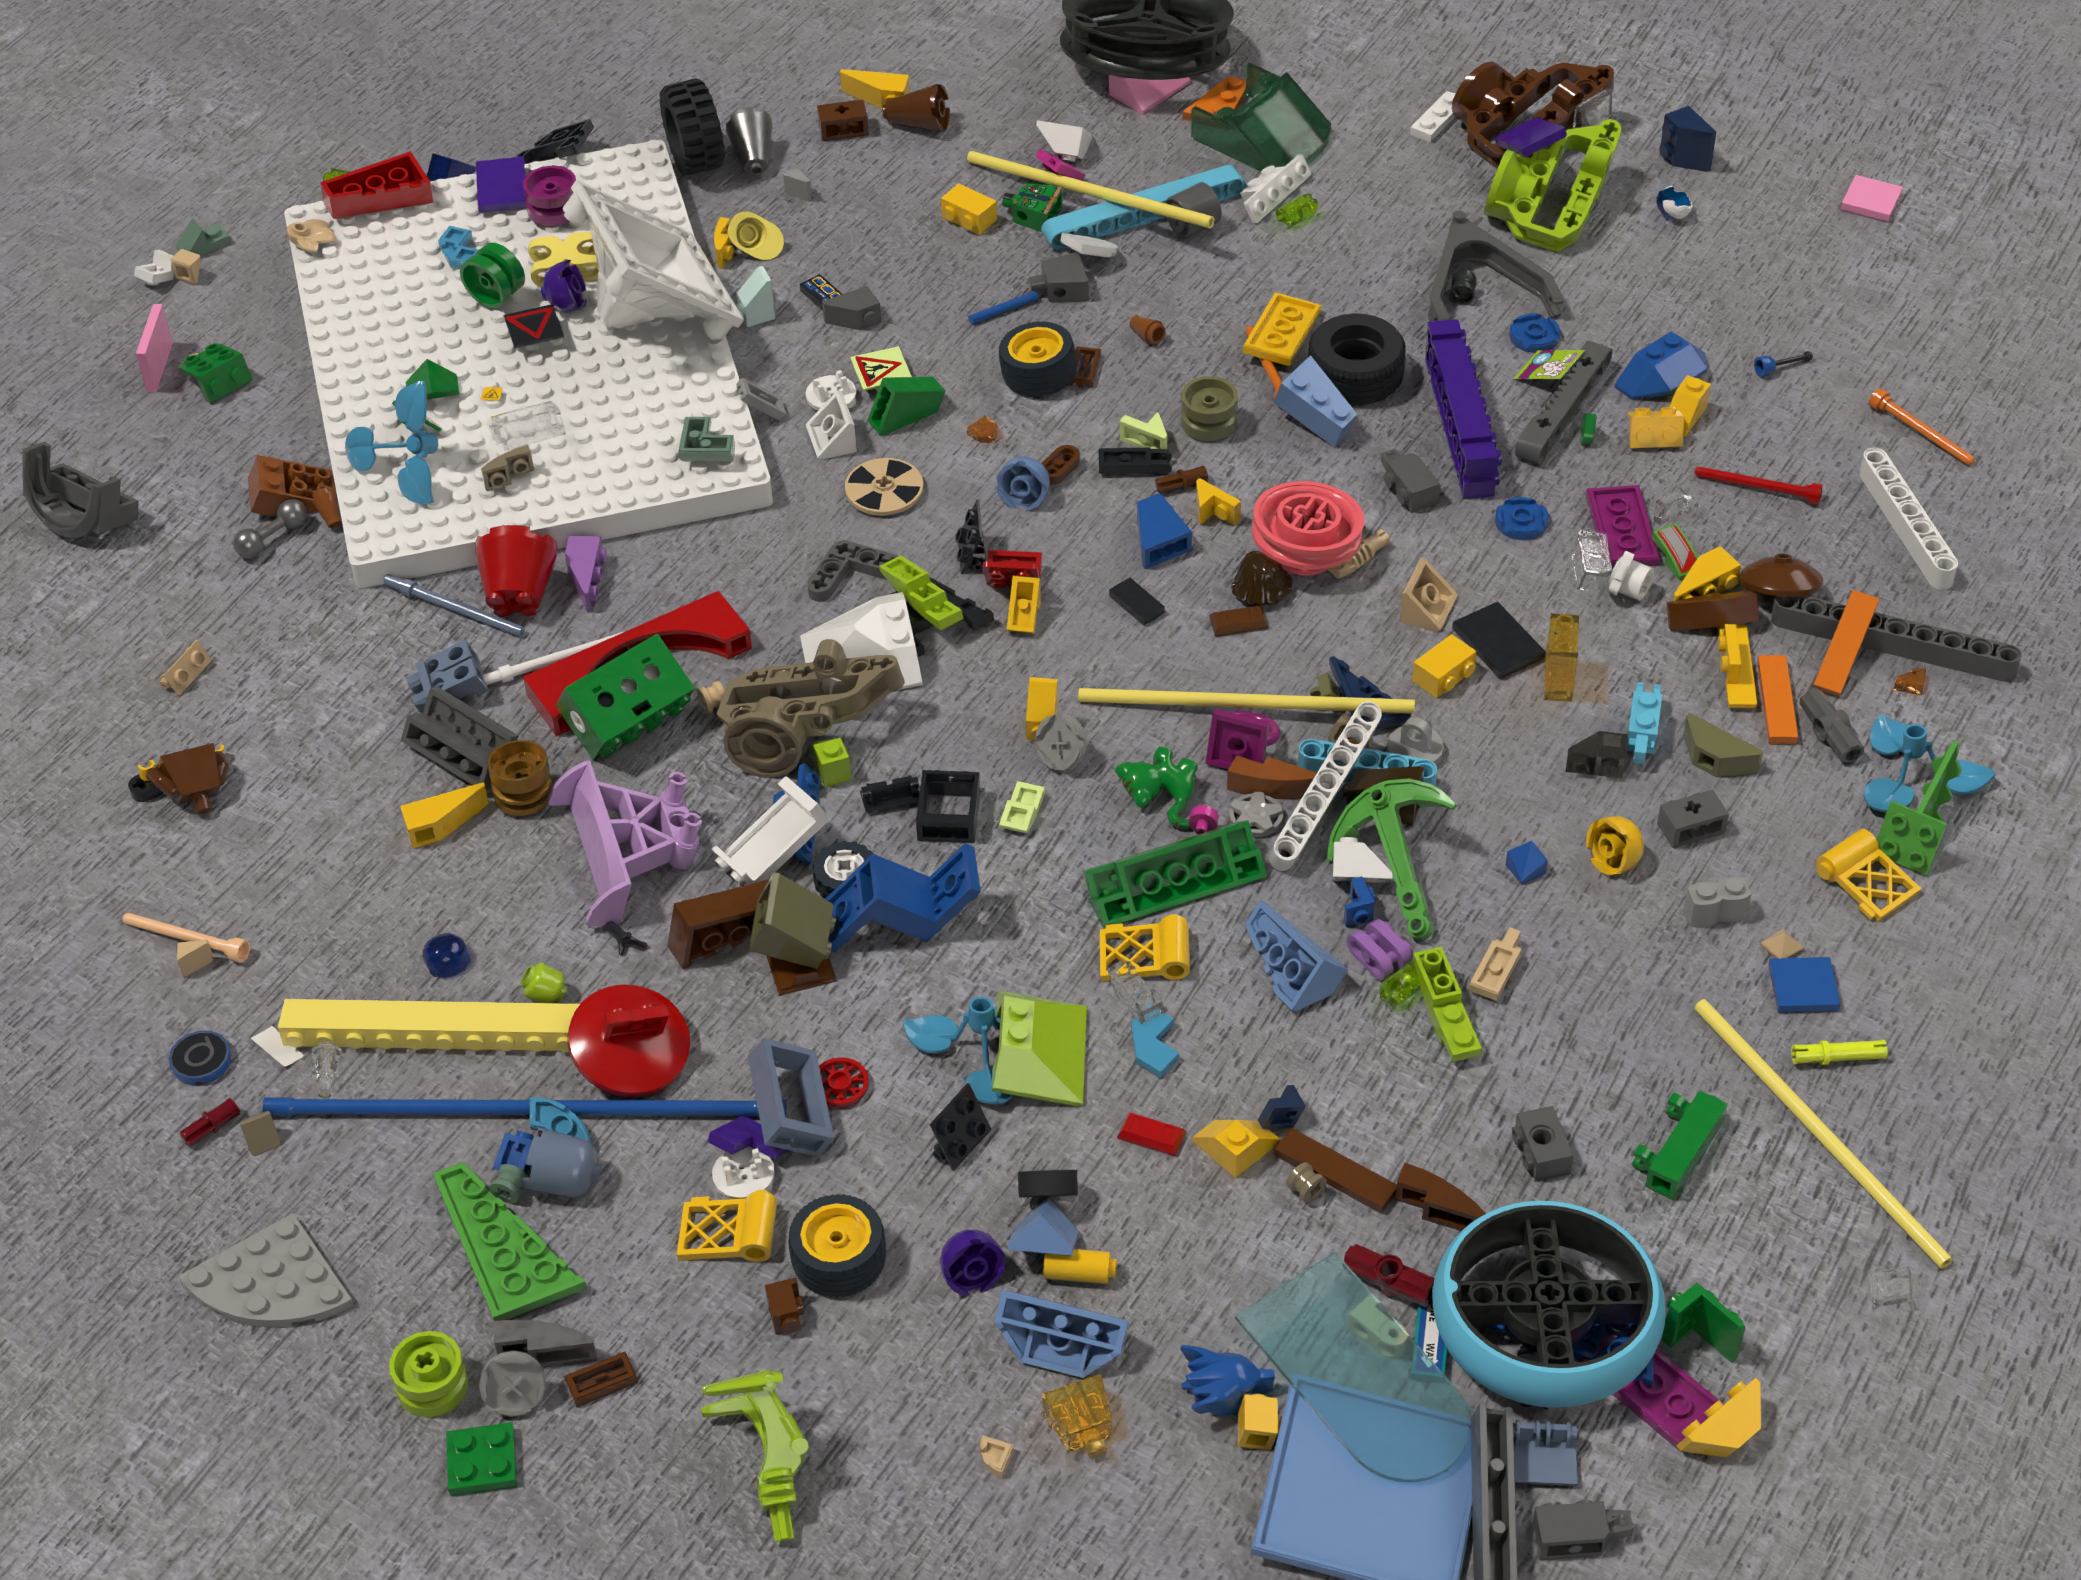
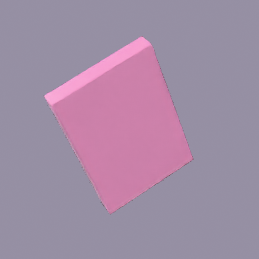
(154, 348)

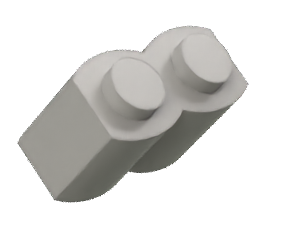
(1717, 902)

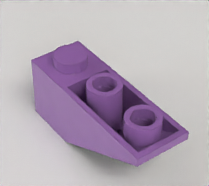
(584, 565)

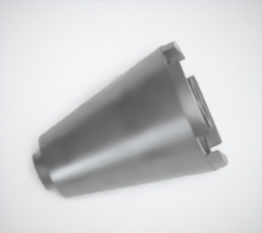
(751, 138)

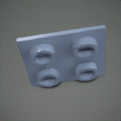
(1545, 1453)

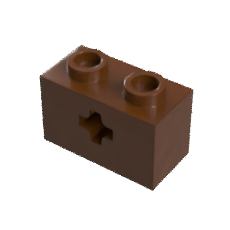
(842, 120)

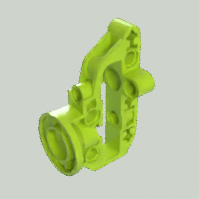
(1523, 182)

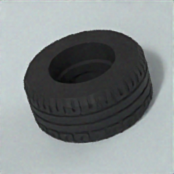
(1364, 338)

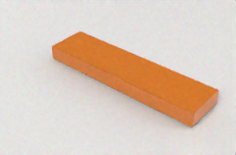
(1846, 643)
(1777, 699)

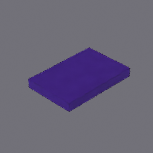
(1531, 136)
(500, 184)

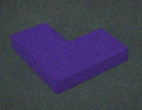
(742, 1134)

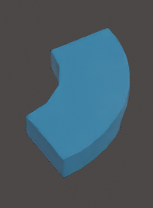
(555, 1117)

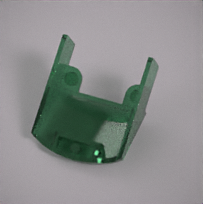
(1269, 127)

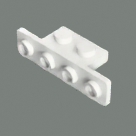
(1273, 187)

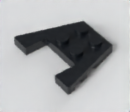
(561, 141)
(972, 615)

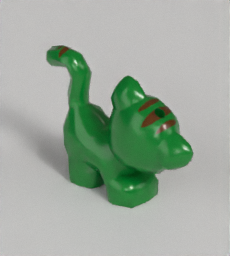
(1145, 781)

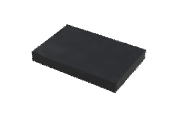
(1498, 640)

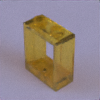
(1561, 657)

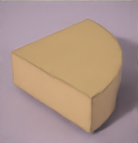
(996, 1455)

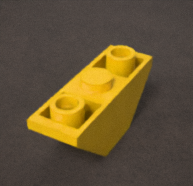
(1727, 1424)

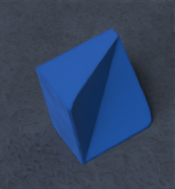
(1526, 862)

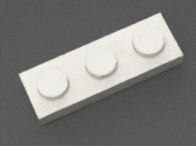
(1434, 119)

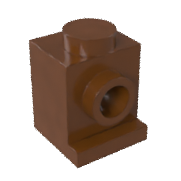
(784, 1305)

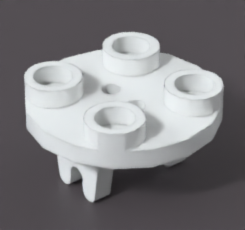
(823, 388)
(729, 1176)

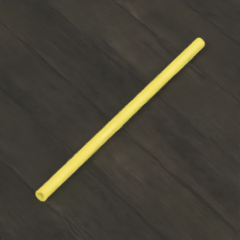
(1091, 189)
(1241, 700)
(1824, 1135)

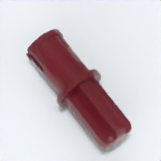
(209, 1122)

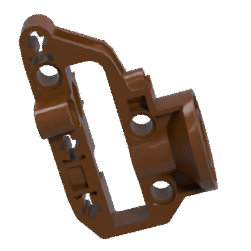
(1494, 98)

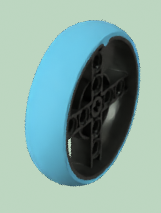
(1548, 1303)

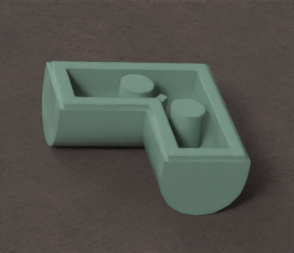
(700, 446)

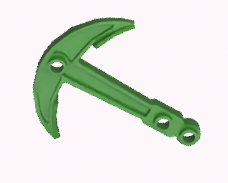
(1390, 829)

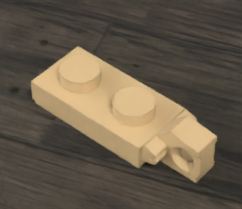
(1497, 966)

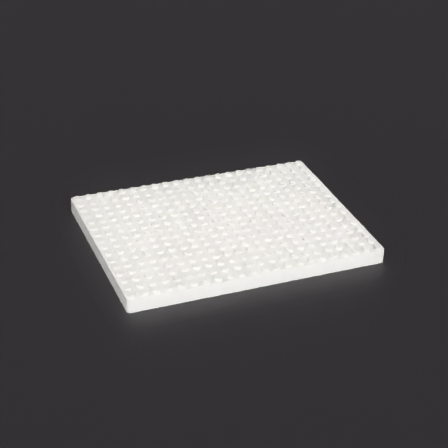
(391, 301)

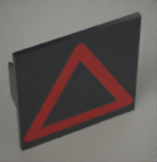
(533, 326)

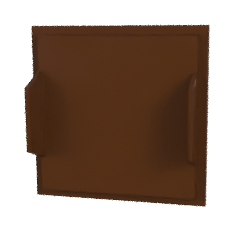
(795, 977)

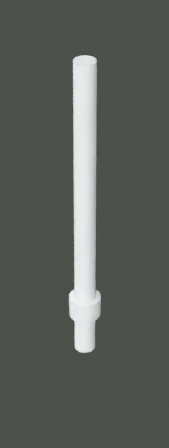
(506, 672)

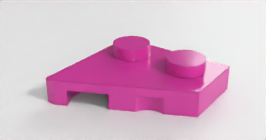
(1055, 164)

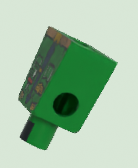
(1034, 204)

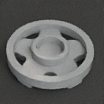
(1259, 811)

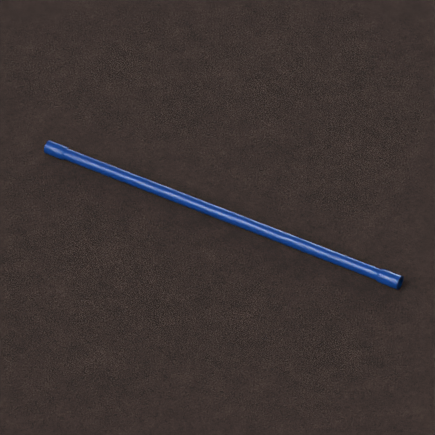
(289, 1106)

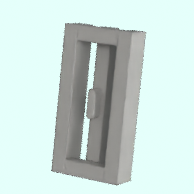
(761, 399)

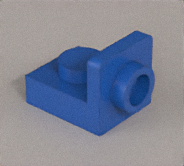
(514, 1150)

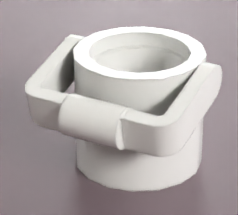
(1630, 577)

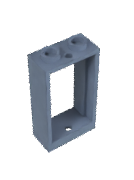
(777, 1130)

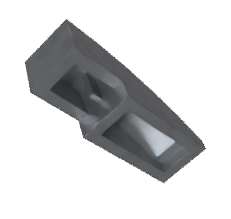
(544, 1341)

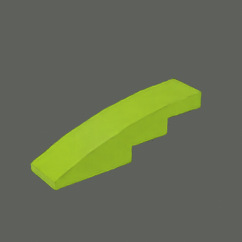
(921, 592)

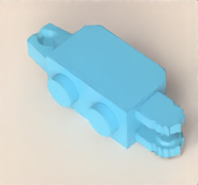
(1644, 722)

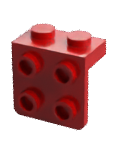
(1004, 565)

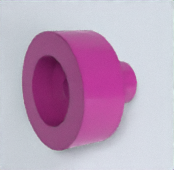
(1203, 819)

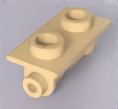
(186, 668)

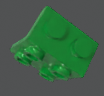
(217, 370)
(1703, 1313)

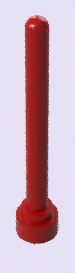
(1811, 493)

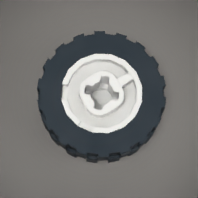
(836, 864)

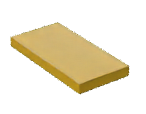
(1282, 329)

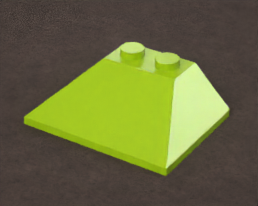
(1040, 1048)

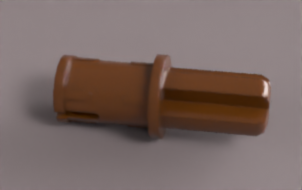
(1181, 479)

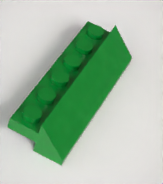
(1174, 874)

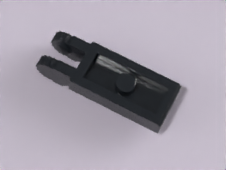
(1134, 460)

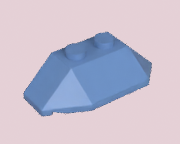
(1059, 1334)

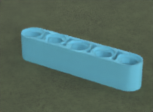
(1314, 752)

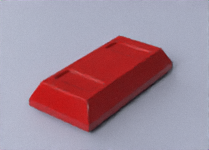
(1151, 1134)

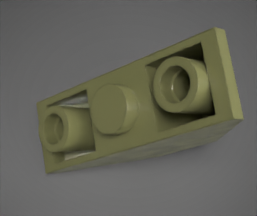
(1718, 750)

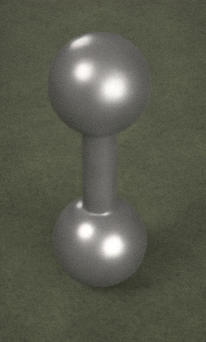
(249, 542)

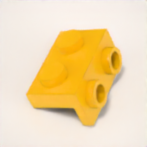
(1655, 428)

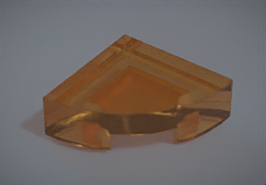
(1911, 682)

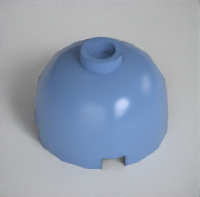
(1023, 483)

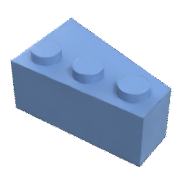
(1316, 402)

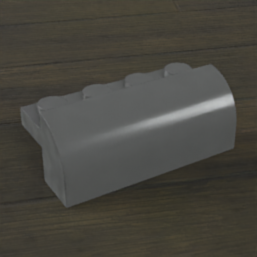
(455, 736)

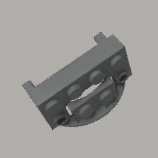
(103, 502)

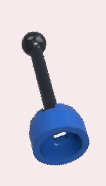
(1766, 365)

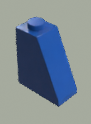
(1161, 531)

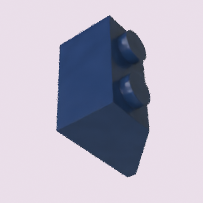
(1687, 140)

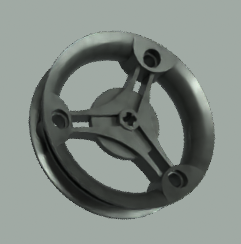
(1147, 36)

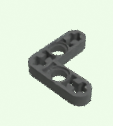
(844, 556)

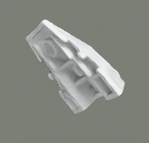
(871, 630)

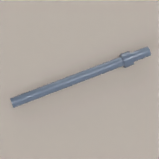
(412, 589)

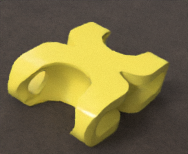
(560, 251)

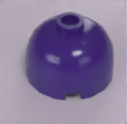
(564, 287)
(971, 1261)

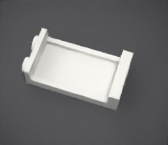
(773, 836)

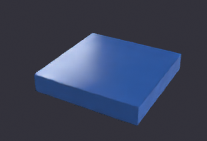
(1804, 984)

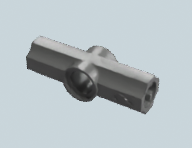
(1831, 725)

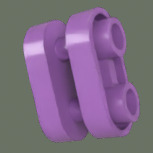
(1379, 949)

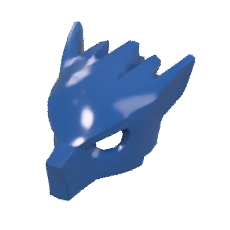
(1222, 1379)

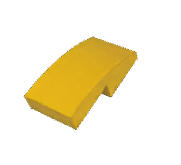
(722, 242)

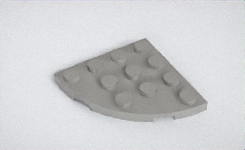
(269, 1279)

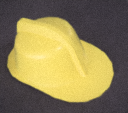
(755, 235)

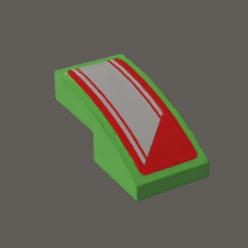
(1677, 548)

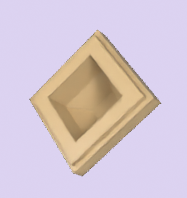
(1782, 945)

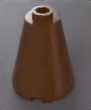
(920, 109)

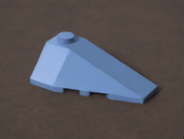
(1296, 963)

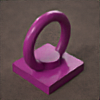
(1241, 735)

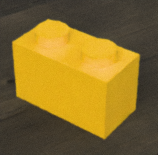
(969, 209)
(1444, 666)

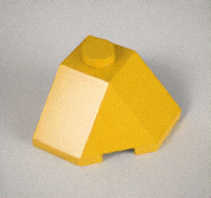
(1235, 1143)

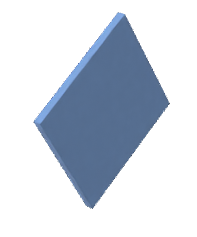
(1350, 1523)

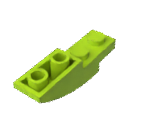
(1444, 1004)

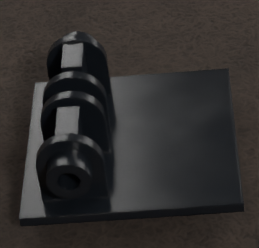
(971, 541)
(959, 1128)

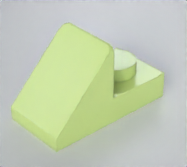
(1143, 434)

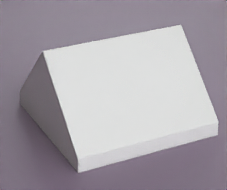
(832, 429)

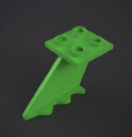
(1914, 835)

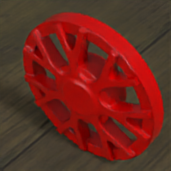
(841, 1081)

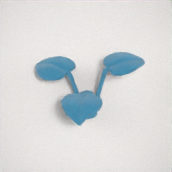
(416, 477)
(1893, 736)
(935, 1034)

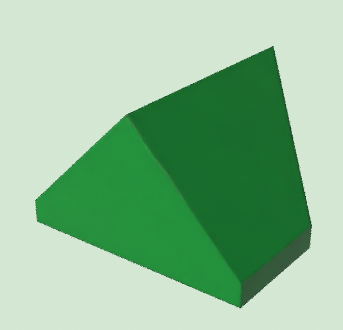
(438, 380)

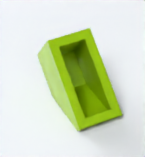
(831, 761)

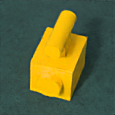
(1258, 1422)

